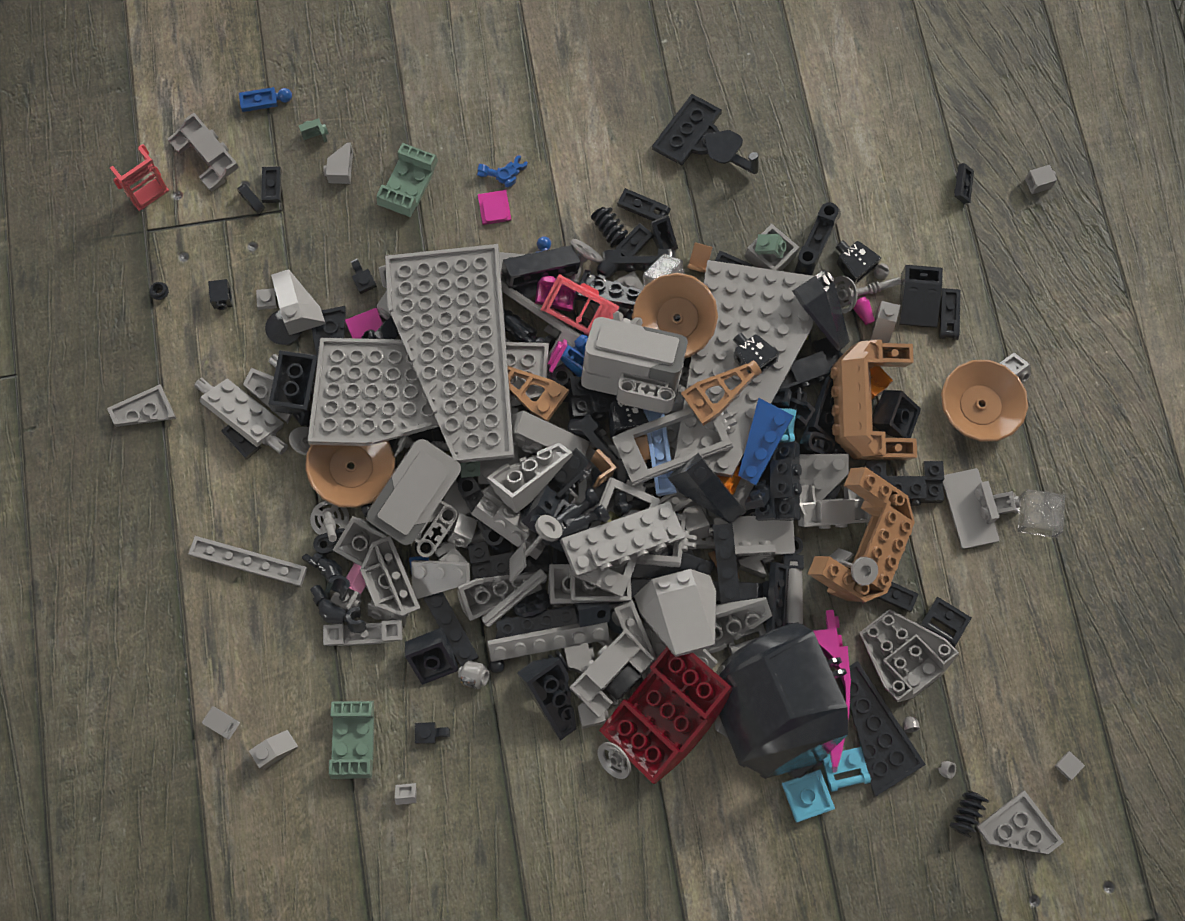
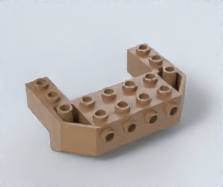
(854, 405)
(882, 540)

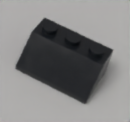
(292, 382)

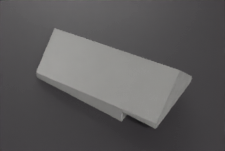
(568, 589)

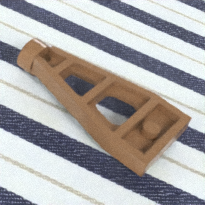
(547, 402)
(701, 404)

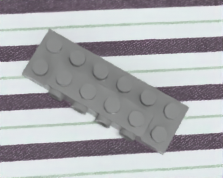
(622, 539)

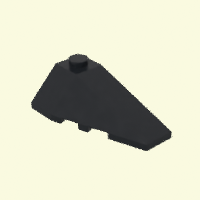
(703, 486)
(549, 688)

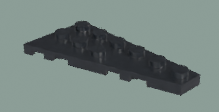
(883, 741)

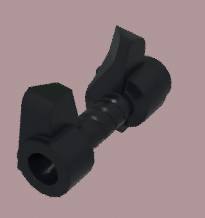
(621, 505)

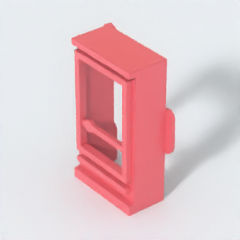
(147, 193)
(605, 309)

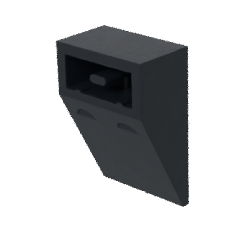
(920, 295)

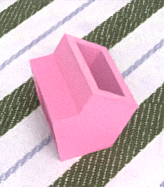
(356, 579)

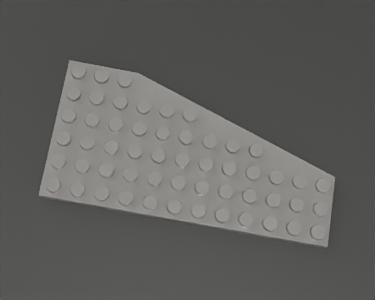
(751, 304)
(455, 336)
(373, 395)

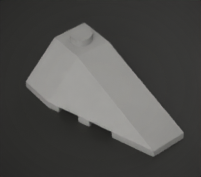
(296, 304)
(523, 481)
(484, 594)

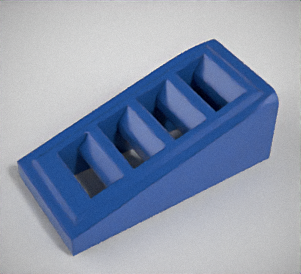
(575, 367)

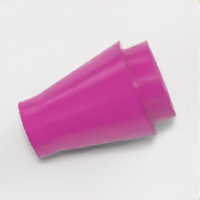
(864, 310)

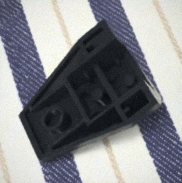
(822, 304)

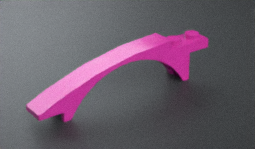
(833, 647)

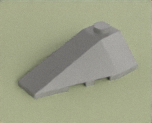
(737, 618)

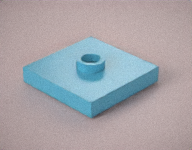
(808, 796)

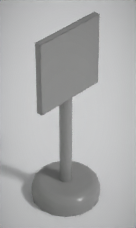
(547, 529)
(863, 570)

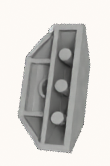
(387, 579)

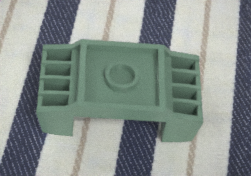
(407, 180)
(352, 739)

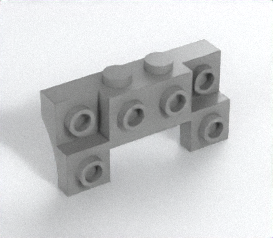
(207, 146)
(830, 511)
(505, 521)
(606, 667)

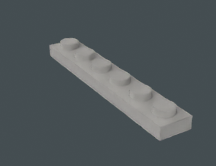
(248, 561)
(546, 640)

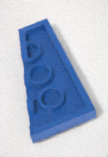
(764, 436)

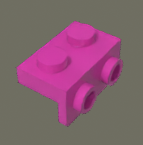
(563, 299)

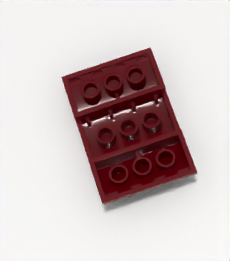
(667, 713)

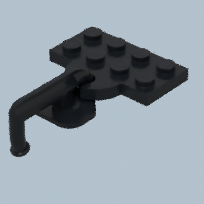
(694, 132)

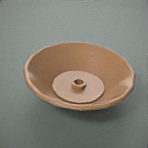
(682, 296)
(993, 386)
(345, 487)

